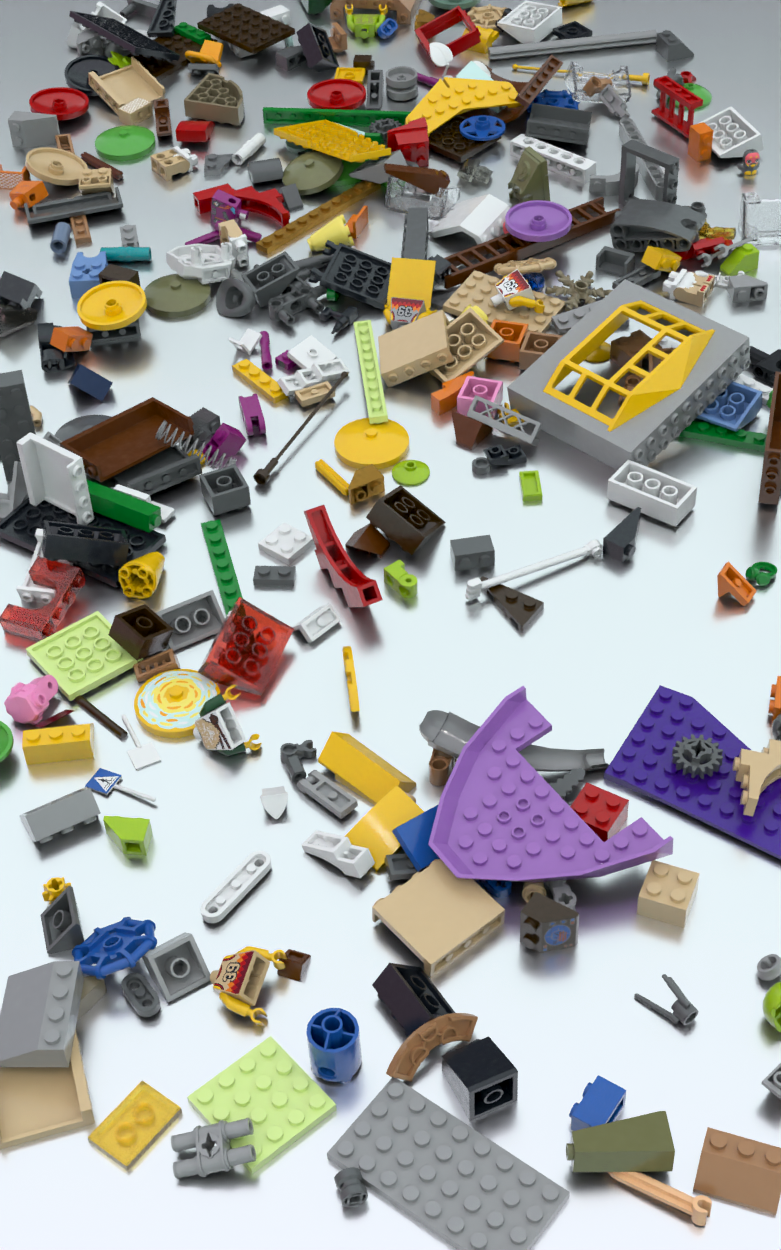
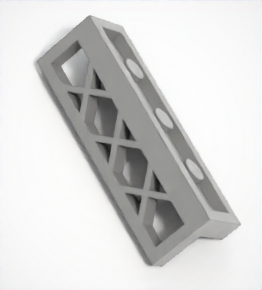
(496, 424)

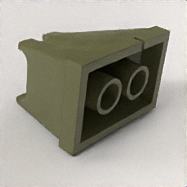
(530, 178)

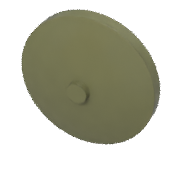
(313, 172)
(176, 296)

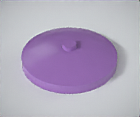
(538, 221)

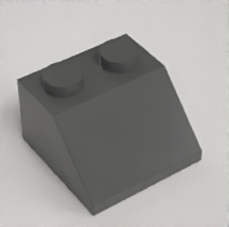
(672, 47)

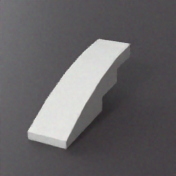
(317, 374)

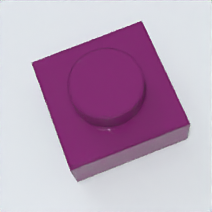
(284, 361)

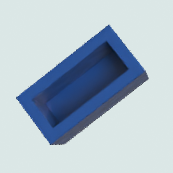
(600, 1104)

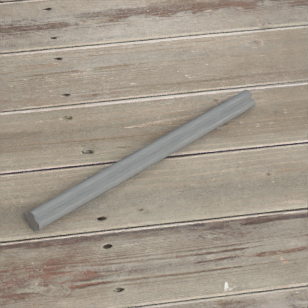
(572, 45)

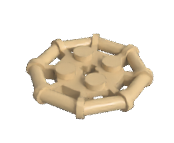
(486, 16)
(525, 266)

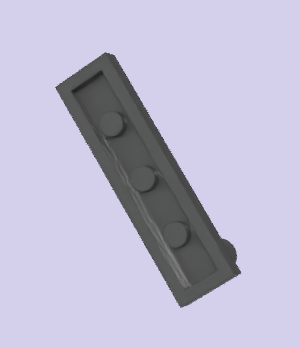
(139, 6)

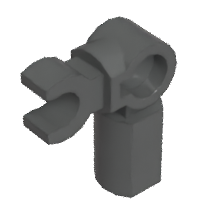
(292, 753)

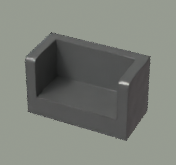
(615, 261)

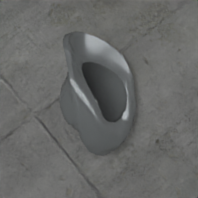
(234, 298)

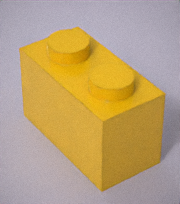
(661, 259)

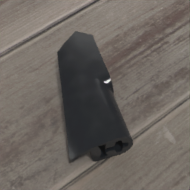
(51, 357)

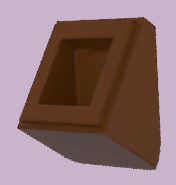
(294, 964)

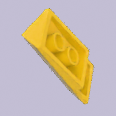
(361, 768)

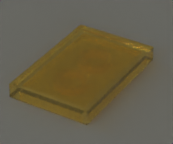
(134, 1125)

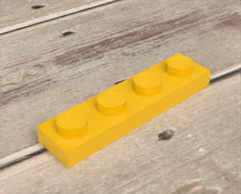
(259, 380)

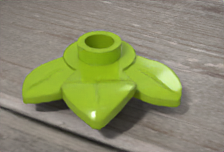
(119, 60)

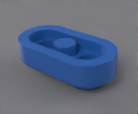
(387, 28)

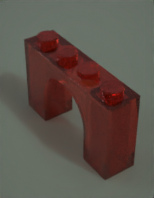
(42, 622)

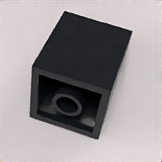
(481, 1077)

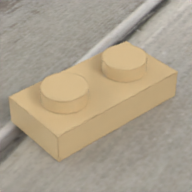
(313, 393)

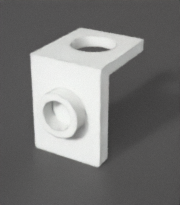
(247, 342)

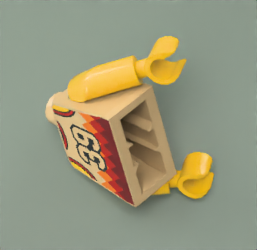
(242, 977)

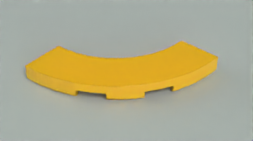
(351, 678)

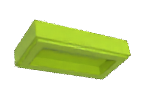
(530, 486)

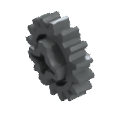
(382, 126)
(686, 758)

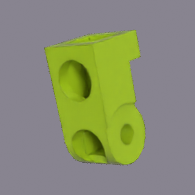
(400, 580)

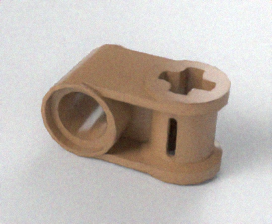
(440, 767)

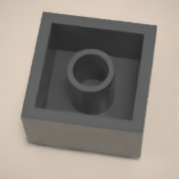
(225, 489)

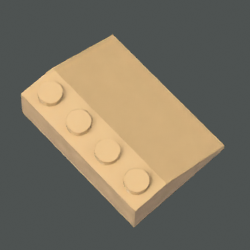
(469, 343)

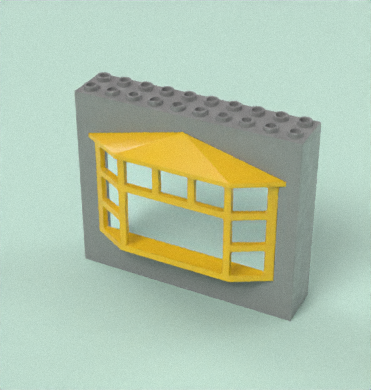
(659, 405)

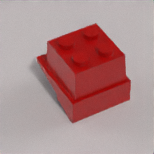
(412, 141)

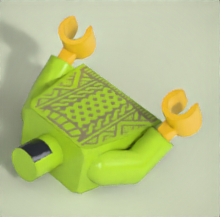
(365, 24)

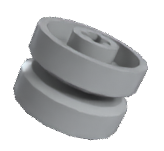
(401, 83)

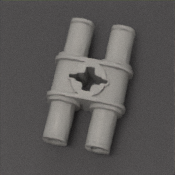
(221, 1157)

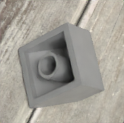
(177, 966)

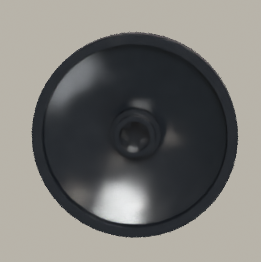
(77, 72)

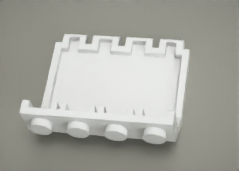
(477, 217)

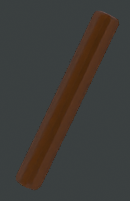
(97, 163)

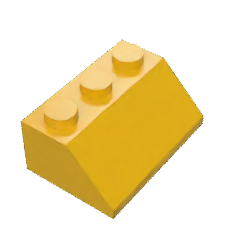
(58, 743)

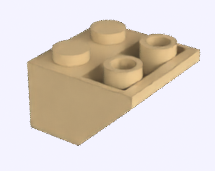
(96, 181)

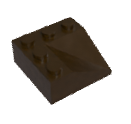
(405, 520)

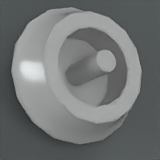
(769, 967)

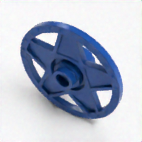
(482, 127)

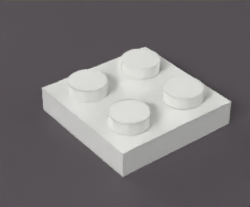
(286, 543)

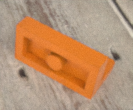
(358, 222)

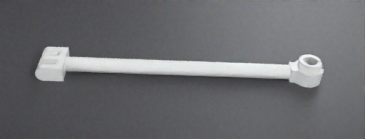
(475, 585)

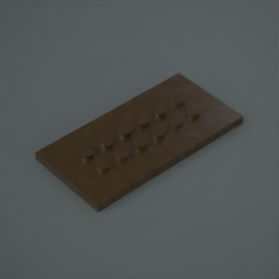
(162, 68)

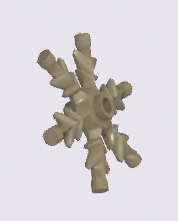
(578, 290)

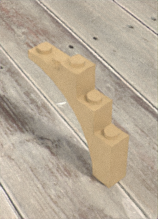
(756, 772)

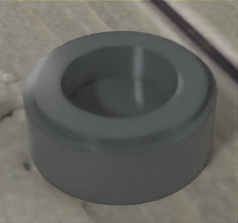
(481, 466)

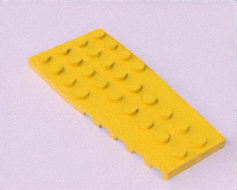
(333, 140)

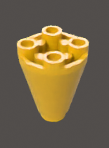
(141, 576)

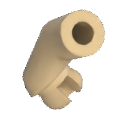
(37, 416)

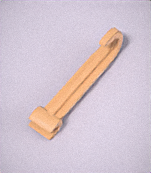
(696, 1207)

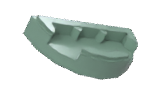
(291, 147)

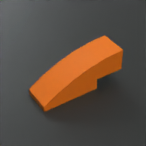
(446, 398)

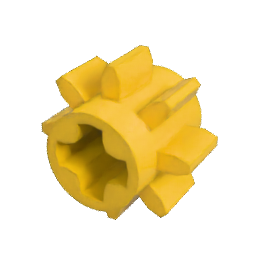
(54, 888)

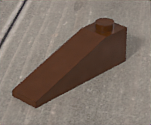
(423, 178)

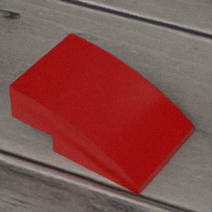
(194, 131)

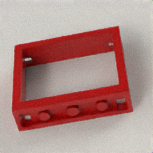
(444, 22)

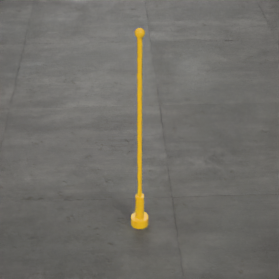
(644, 78)

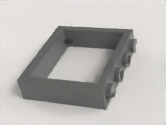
(628, 165)

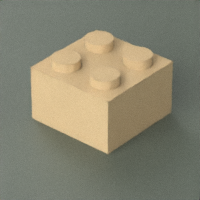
(668, 893)

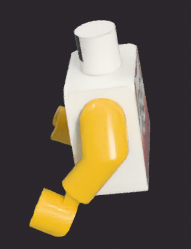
(516, 292)

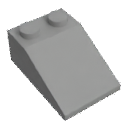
(32, 129)
(374, 169)

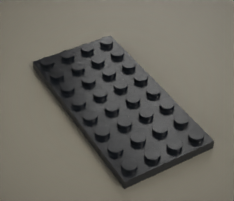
(124, 36)
(26, 518)

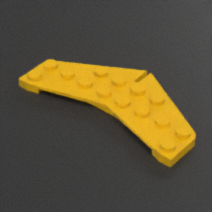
(461, 95)

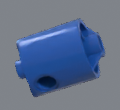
(334, 1045)

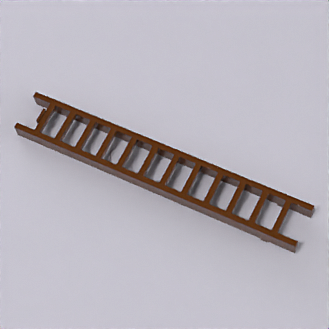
(526, 249)

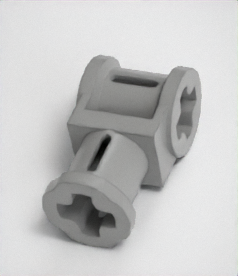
(562, 893)

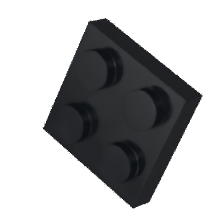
(571, 31)

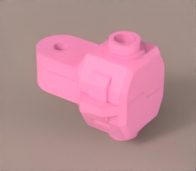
(31, 700)

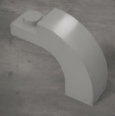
(608, 184)

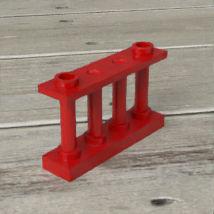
(685, 99)

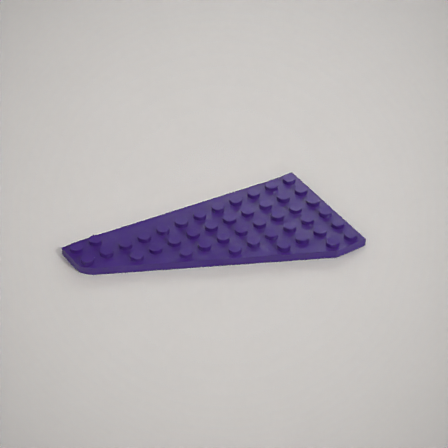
(647, 768)

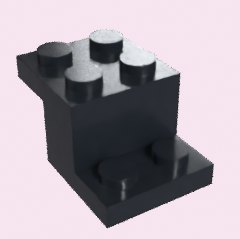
(17, 291)

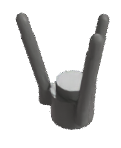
(682, 1008)

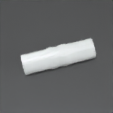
(248, 149)

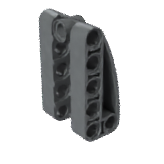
(654, 224)

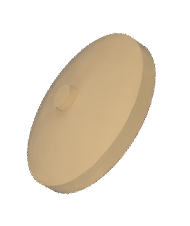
(55, 165)

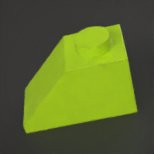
(742, 258)

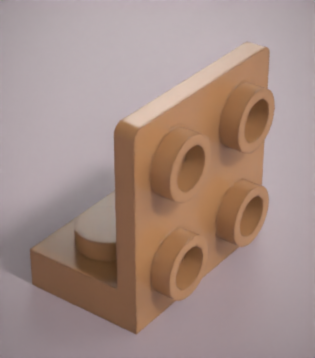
(338, 38)

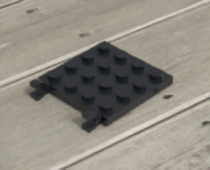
(355, 275)

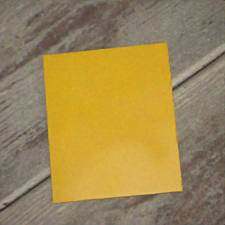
(411, 280)

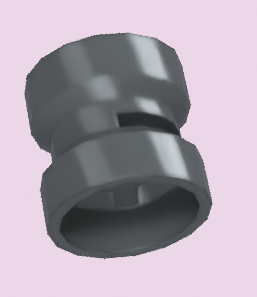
(351, 1188)

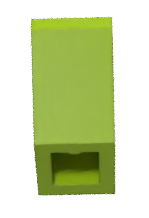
(129, 834)

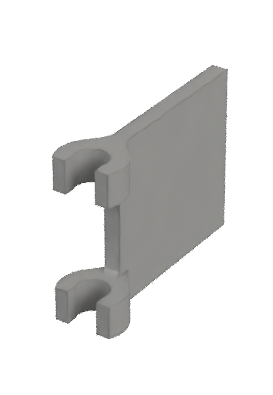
(724, 250)

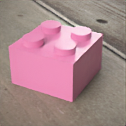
(485, 388)

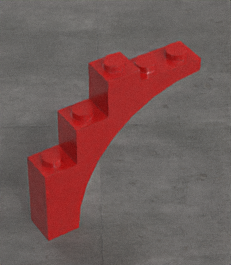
(264, 203)
(357, 587)

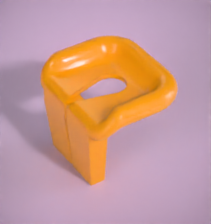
(209, 53)

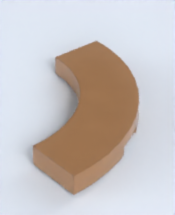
(431, 1034)

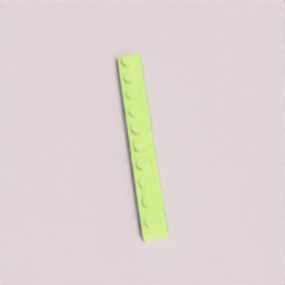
(370, 372)

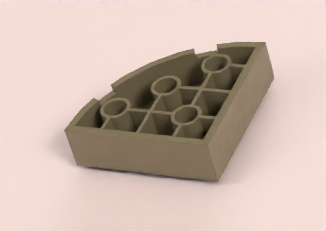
(216, 101)

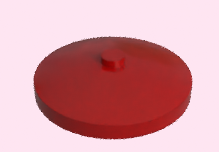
(336, 94)
(59, 101)

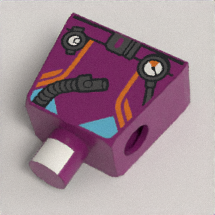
(226, 207)

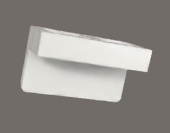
(318, 622)

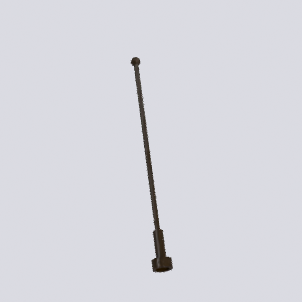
(262, 476)

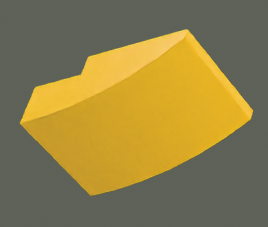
(376, 826)

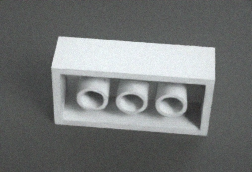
(652, 491)

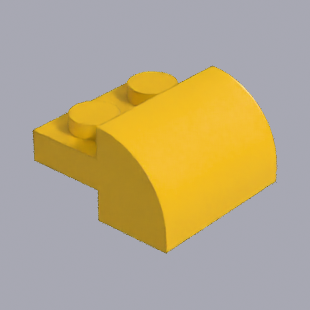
(487, 37)

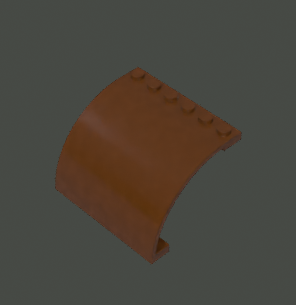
(526, 91)

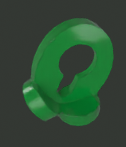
(753, 573)

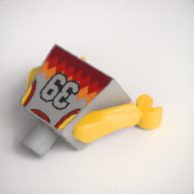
(405, 311)

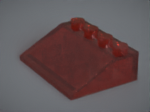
(246, 648)

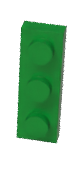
(192, 32)

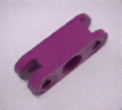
(252, 414)

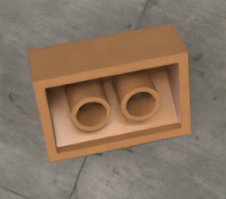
(739, 1171)

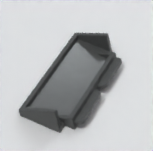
(73, 207)

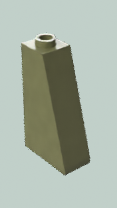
(624, 1146)

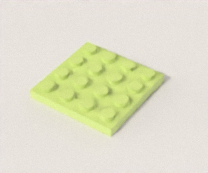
(81, 656)
(271, 1093)

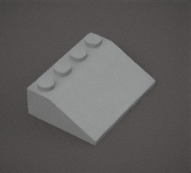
(40, 1015)

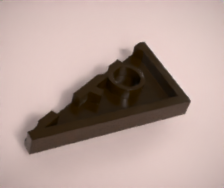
(517, 605)

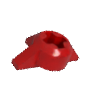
(688, 77)

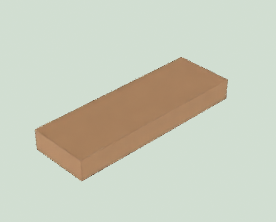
(80, 229)

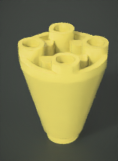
(332, 231)

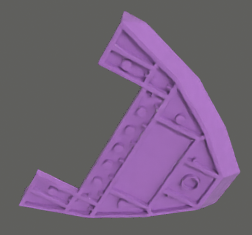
(511, 825)

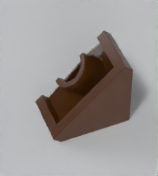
(469, 431)
(370, 540)

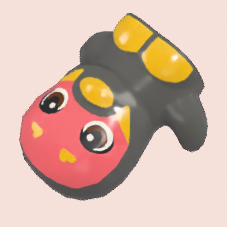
(750, 162)

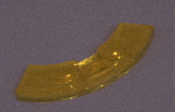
(716, 232)

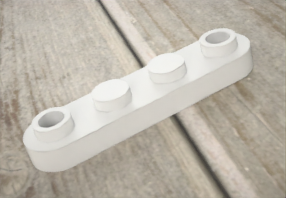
(235, 886)

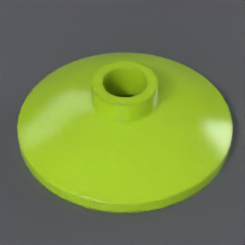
(410, 472)

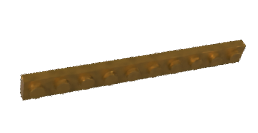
(317, 216)

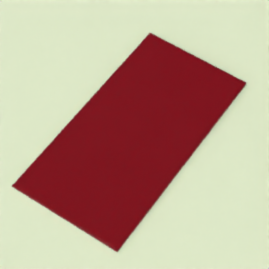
(54, 718)

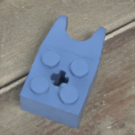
(85, 273)

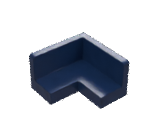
(90, 382)

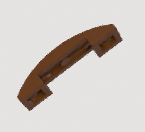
(162, 117)

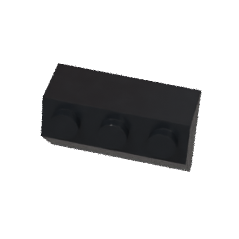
(317, 48)
(410, 996)

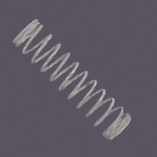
(160, 434)

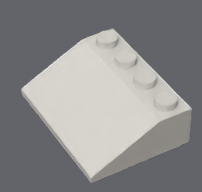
(531, 21)
(732, 134)

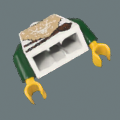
(220, 727)

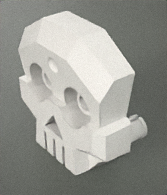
(202, 262)

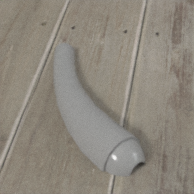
(451, 733)

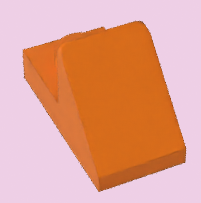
(732, 581)

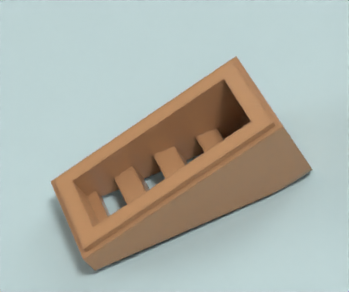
(64, 142)
(167, 660)

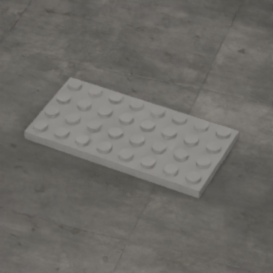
(447, 1173)

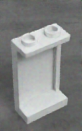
(30, 591)

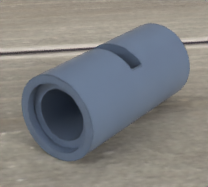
(60, 237)

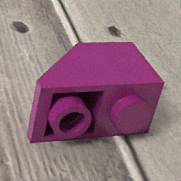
(227, 440)

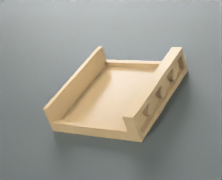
(126, 85)
(414, 349)
(439, 915)
(43, 1100)

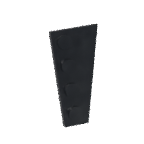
(163, 20)

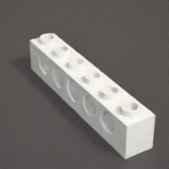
(557, 159)

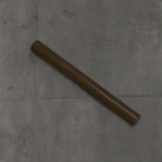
(100, 716)

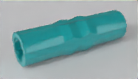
(127, 254)

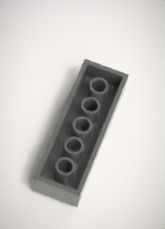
(415, 234)
(15, 418)

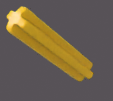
(332, 476)

